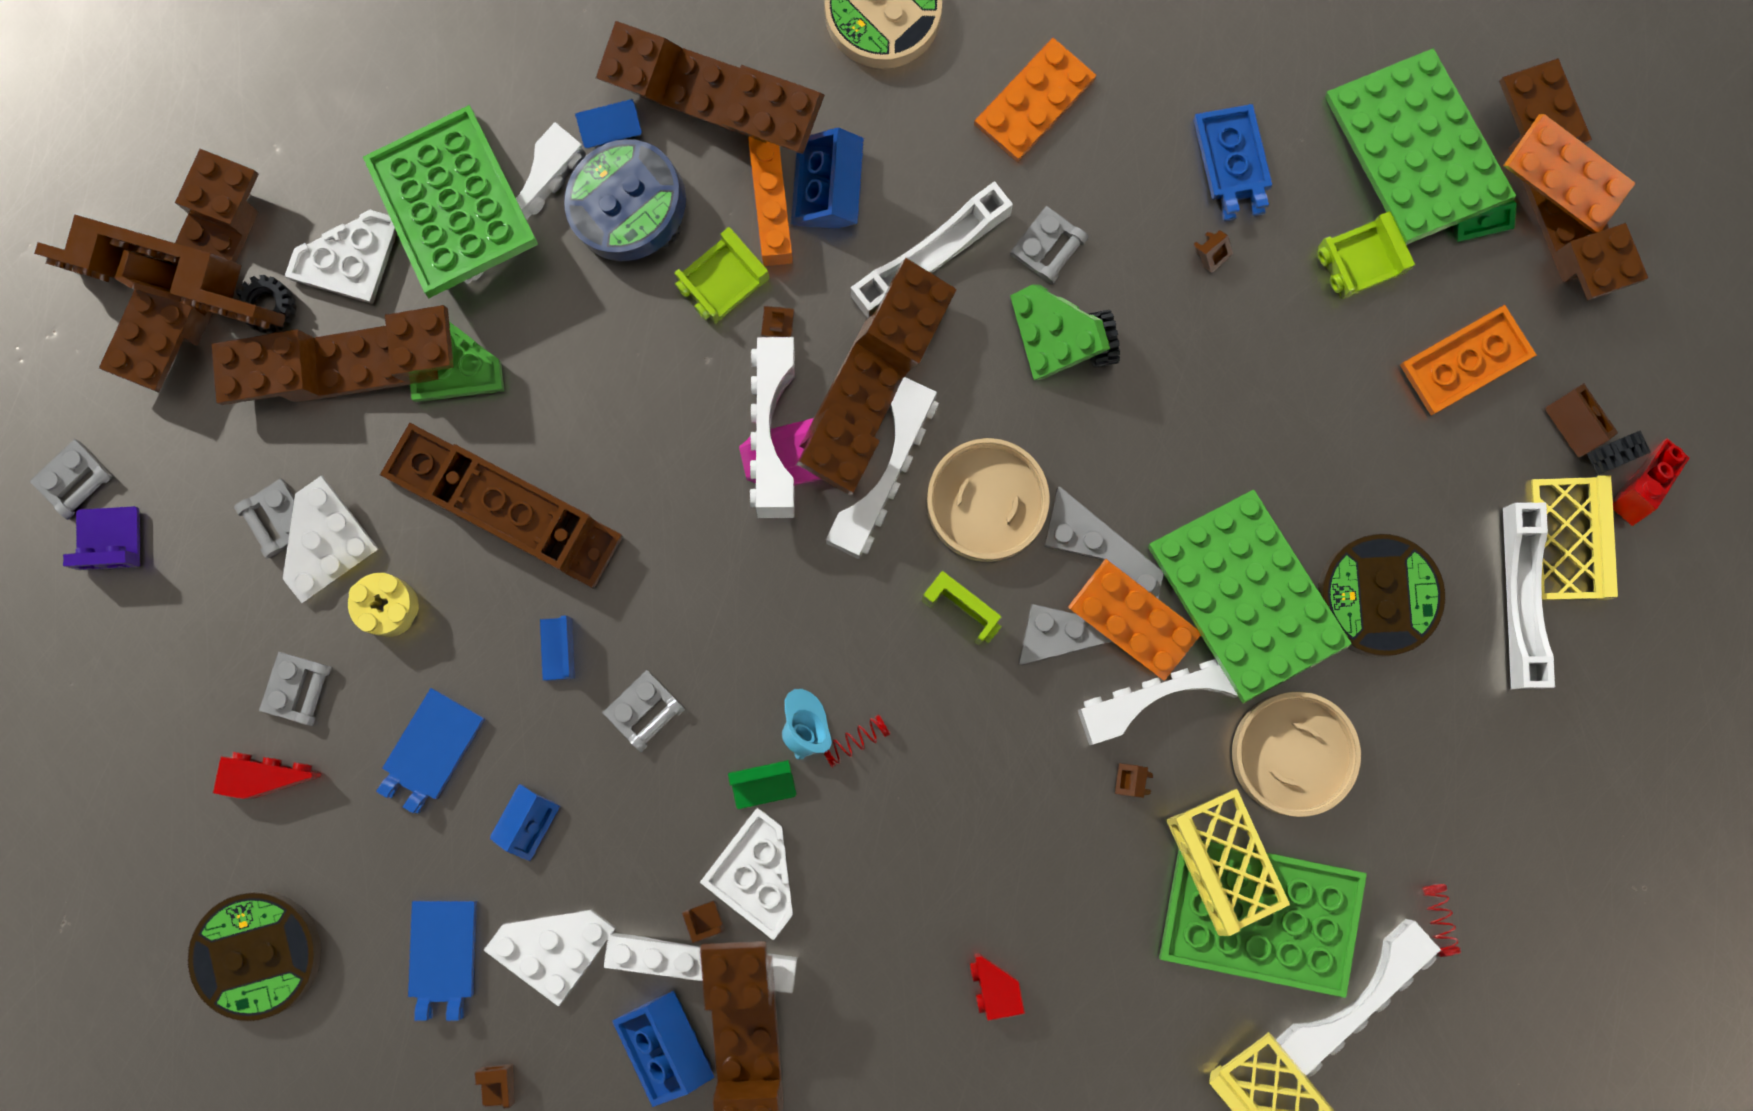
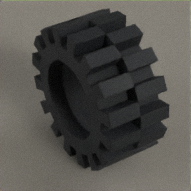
(268, 286)
(1110, 356)
(1618, 452)

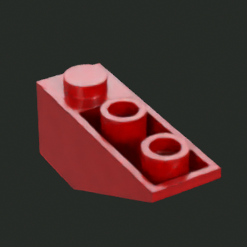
(1650, 483)
(250, 779)

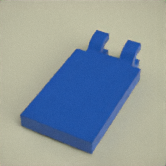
(1234, 158)
(429, 749)
(442, 956)

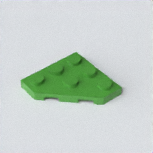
(1055, 331)
(473, 372)

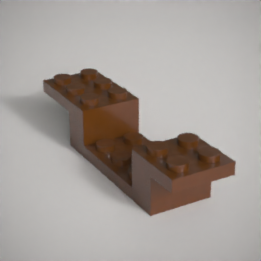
(709, 88)
(215, 223)
(1600, 259)
(200, 277)
(883, 353)
(334, 365)
(502, 504)
(745, 1025)

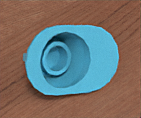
(806, 724)

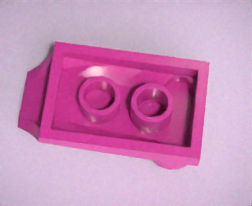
(786, 443)

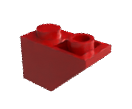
(999, 990)

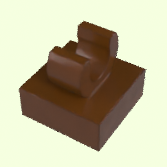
(1214, 250)
(777, 322)
(1132, 780)

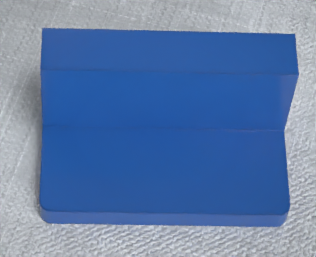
(608, 123)
(557, 648)
(524, 823)

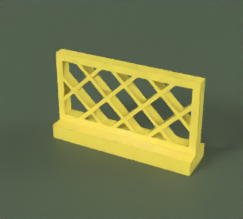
(1602, 537)
(1208, 879)
(1237, 1097)

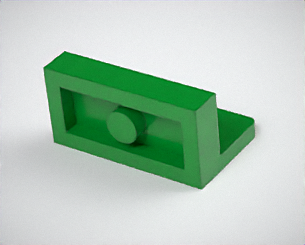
(1490, 222)
(762, 784)

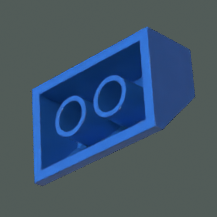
(828, 180)
(663, 1049)

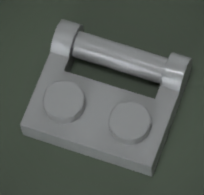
(1040, 240)
(65, 472)
(278, 505)
(286, 686)
(636, 703)

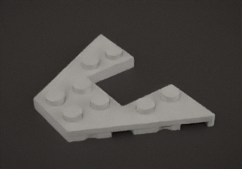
(1080, 532)

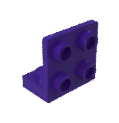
(106, 539)

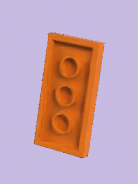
(1035, 99)
(1569, 174)
(1468, 360)
(1134, 619)

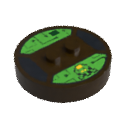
(1383, 594)
(254, 956)

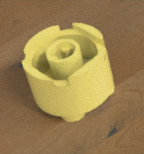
(367, 597)

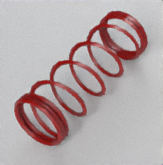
(880, 724)
(1433, 890)

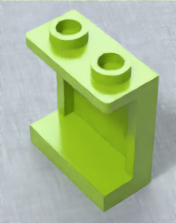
(1365, 256)
(722, 277)
(967, 602)

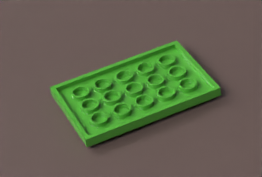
(1419, 146)
(449, 201)
(1249, 596)
(1297, 946)

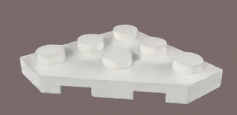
(346, 258)
(322, 540)
(754, 875)
(551, 950)

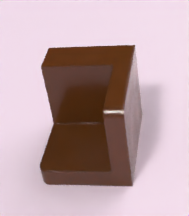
(703, 921)
(496, 1085)

